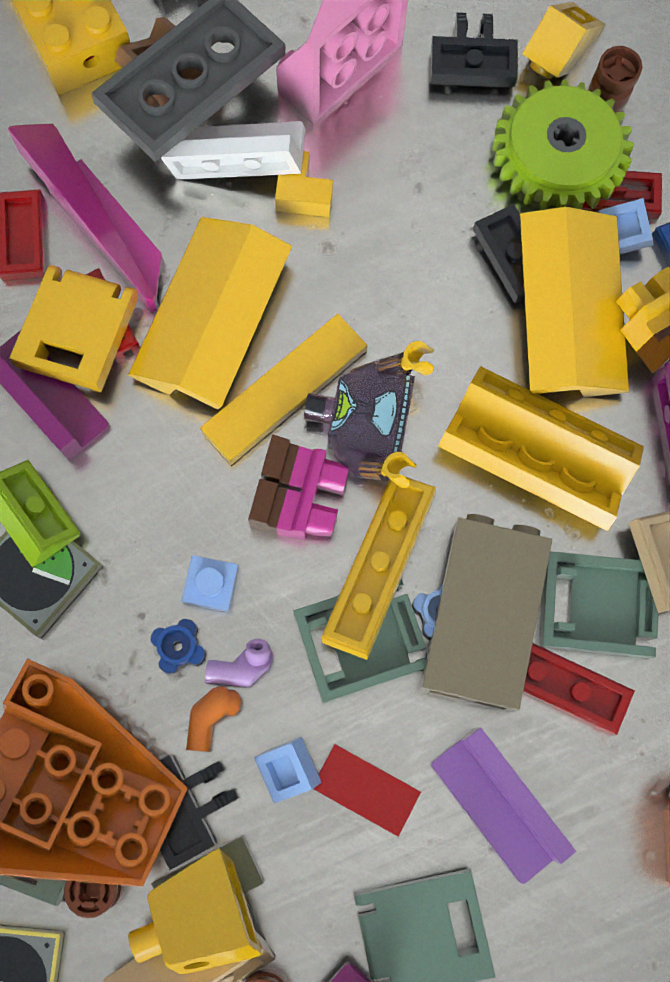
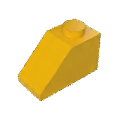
(562, 39)

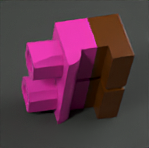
(289, 490)

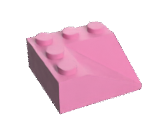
(340, 52)

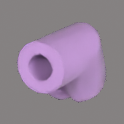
(244, 669)

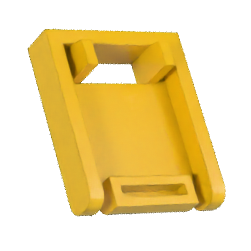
(76, 316)

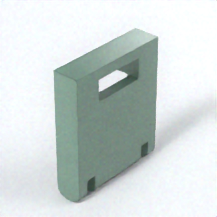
(605, 606)
(388, 658)
(414, 935)

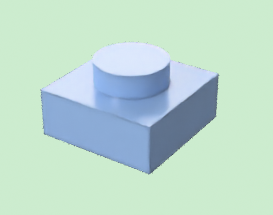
(632, 225)
(210, 583)
(287, 770)

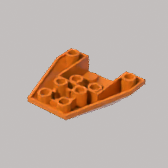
(95, 792)

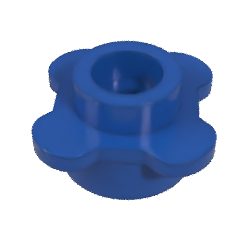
(165, 639)

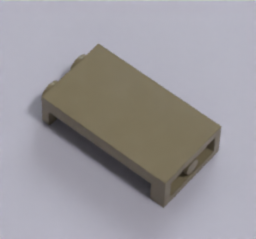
(487, 613)

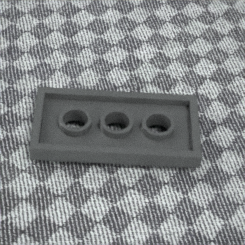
(195, 100)

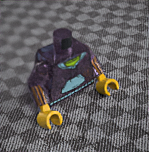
(372, 414)

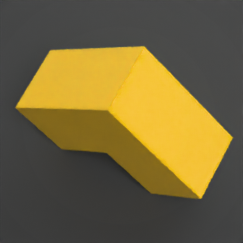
(304, 194)

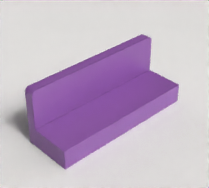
(501, 806)

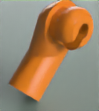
(207, 712)

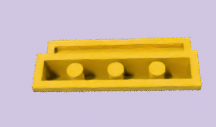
(572, 303)
(210, 310)
(543, 448)

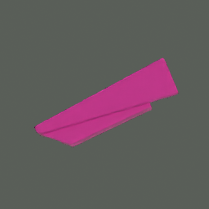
(92, 209)

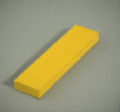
(284, 389)
(378, 568)

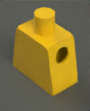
(198, 919)

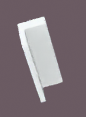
(238, 151)

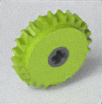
(562, 146)

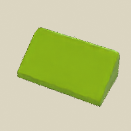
(33, 514)

